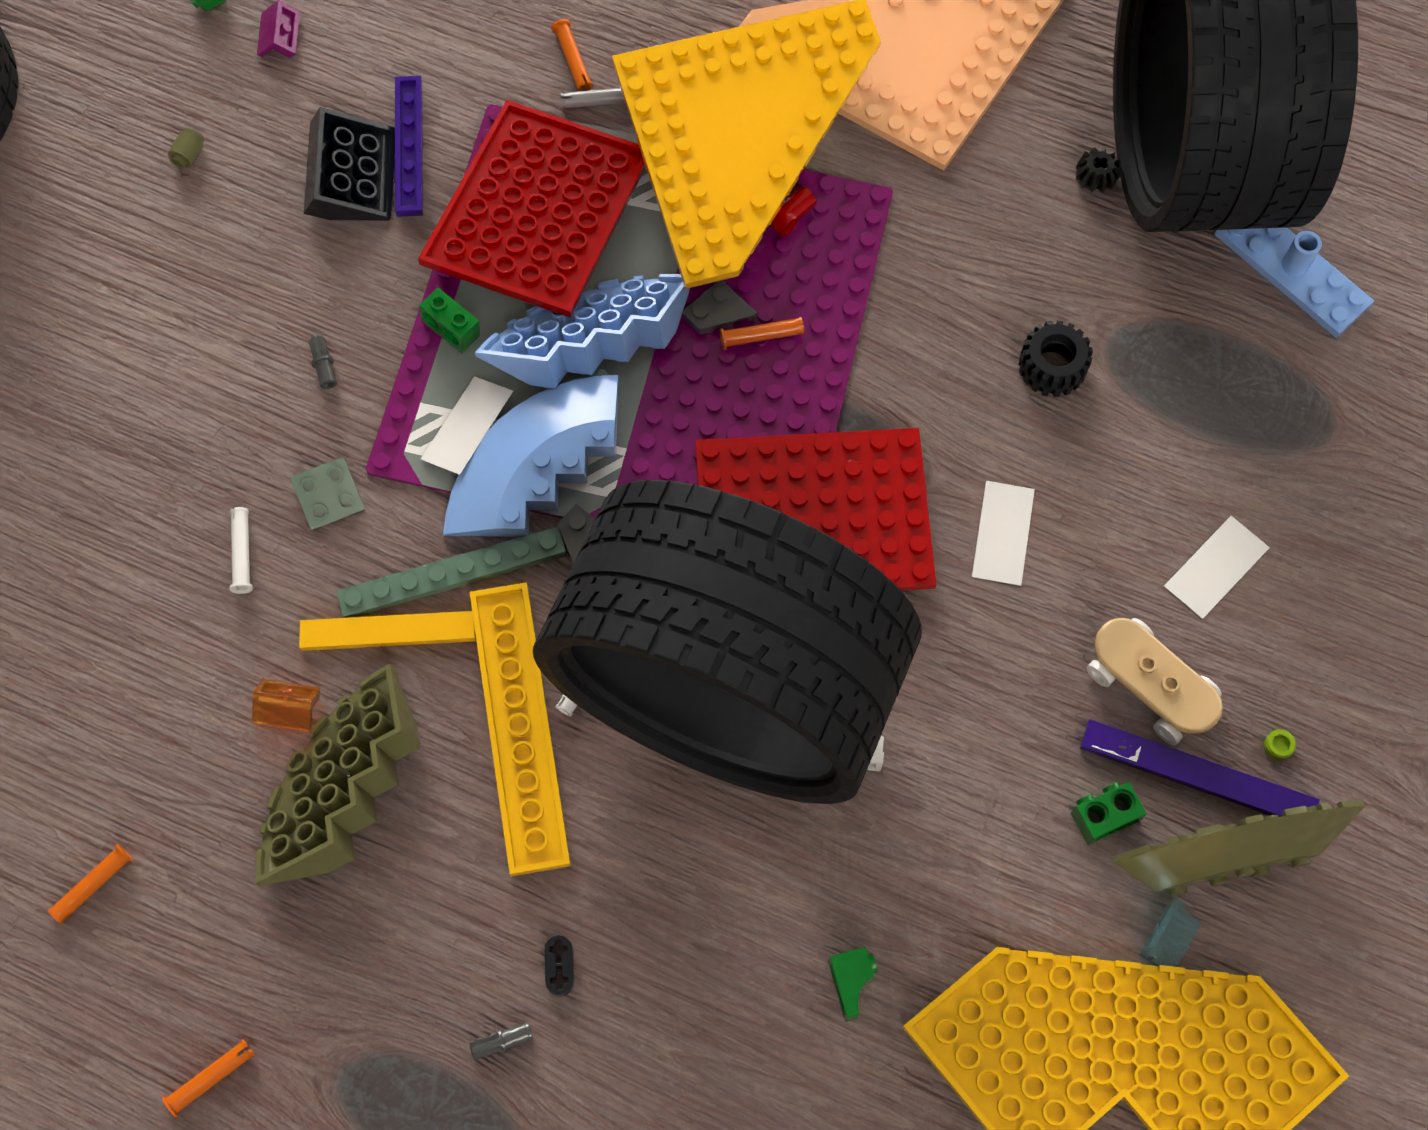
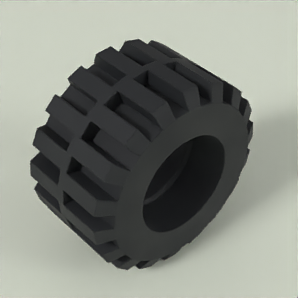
(1061, 340)

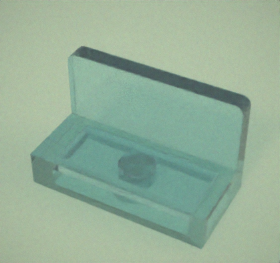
(1171, 936)

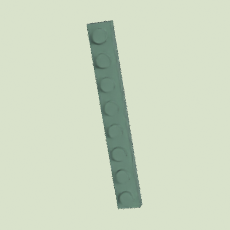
(451, 573)

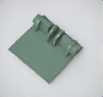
(327, 493)

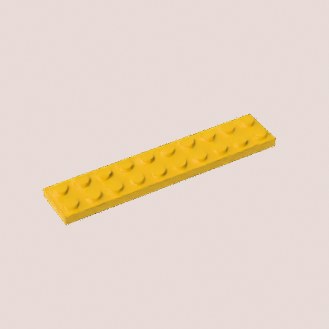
(519, 731)

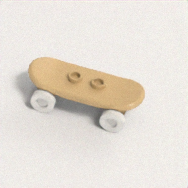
(1157, 677)

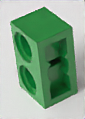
(449, 320)
(1111, 818)

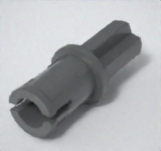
(322, 362)
(501, 1041)

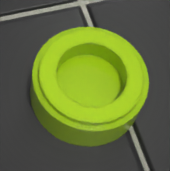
(1279, 745)

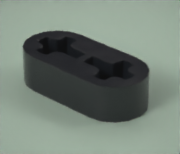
(551, 966)

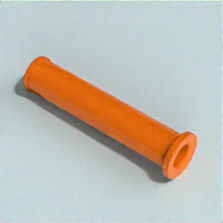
(572, 54)
(761, 332)
(90, 884)
(207, 1078)

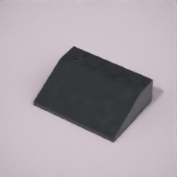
(349, 168)

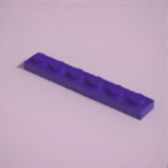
(408, 146)

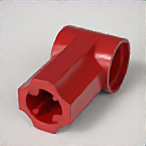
(792, 209)

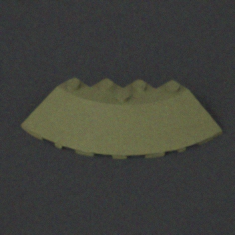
(335, 782)
(1240, 849)

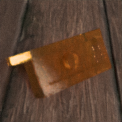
(284, 704)

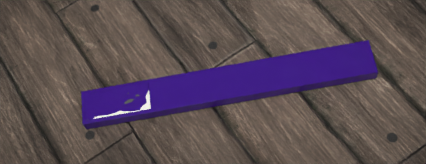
(1191, 770)

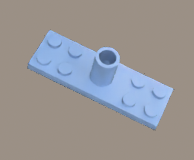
(1300, 273)

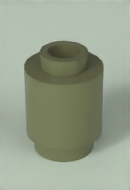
(186, 148)

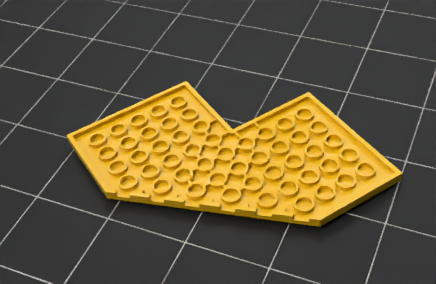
(1069, 1036)

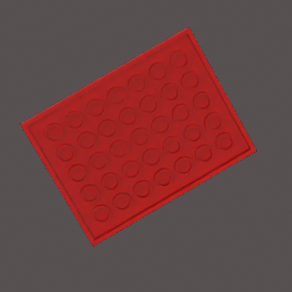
(535, 208)
(847, 484)

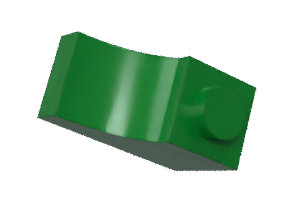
(850, 973)

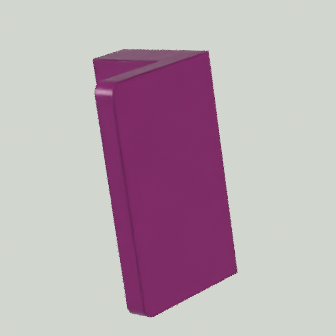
(278, 30)

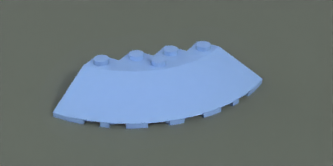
(604, 325)
(530, 454)

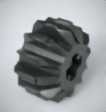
(1098, 170)

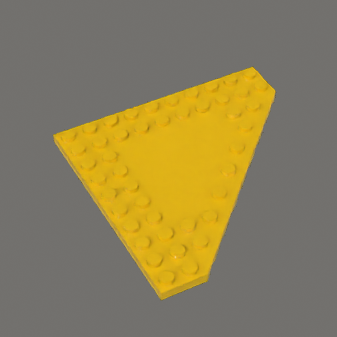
(737, 121)

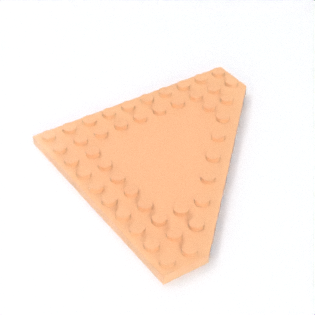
(934, 66)

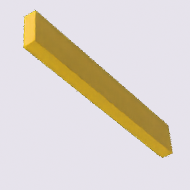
(386, 631)

